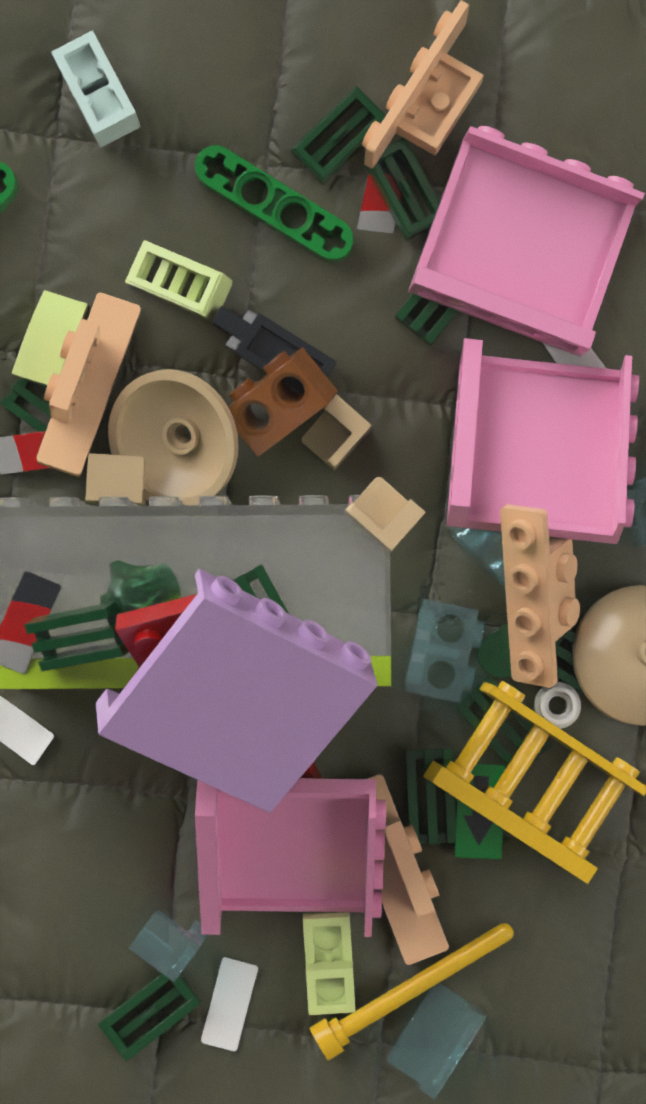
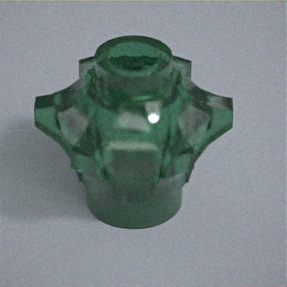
(140, 586)

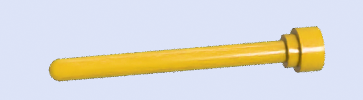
(335, 1034)

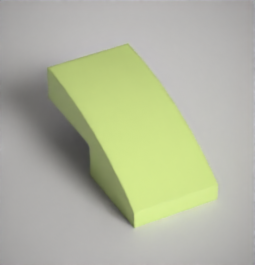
(45, 335)
(328, 963)

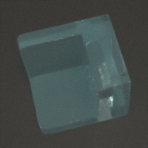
(167, 944)

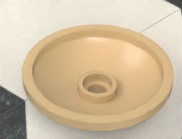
(150, 424)
(612, 655)

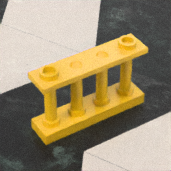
(534, 826)

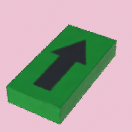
(475, 833)

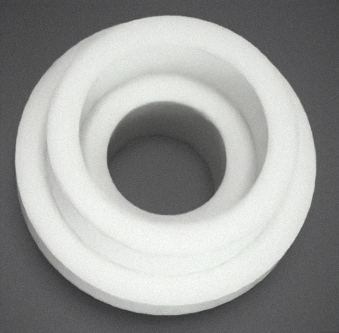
(572, 704)

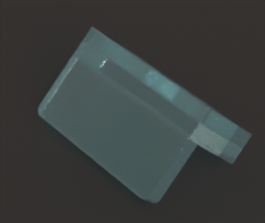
(436, 1038)

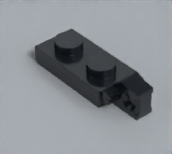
(261, 340)

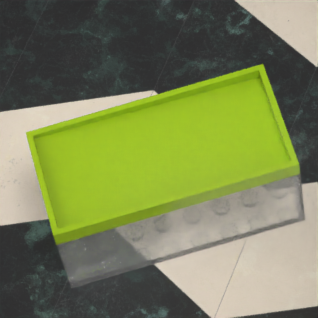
(310, 551)

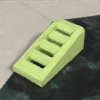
(214, 294)

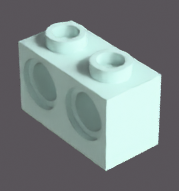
(96, 89)

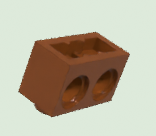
(285, 408)

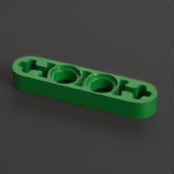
(270, 209)

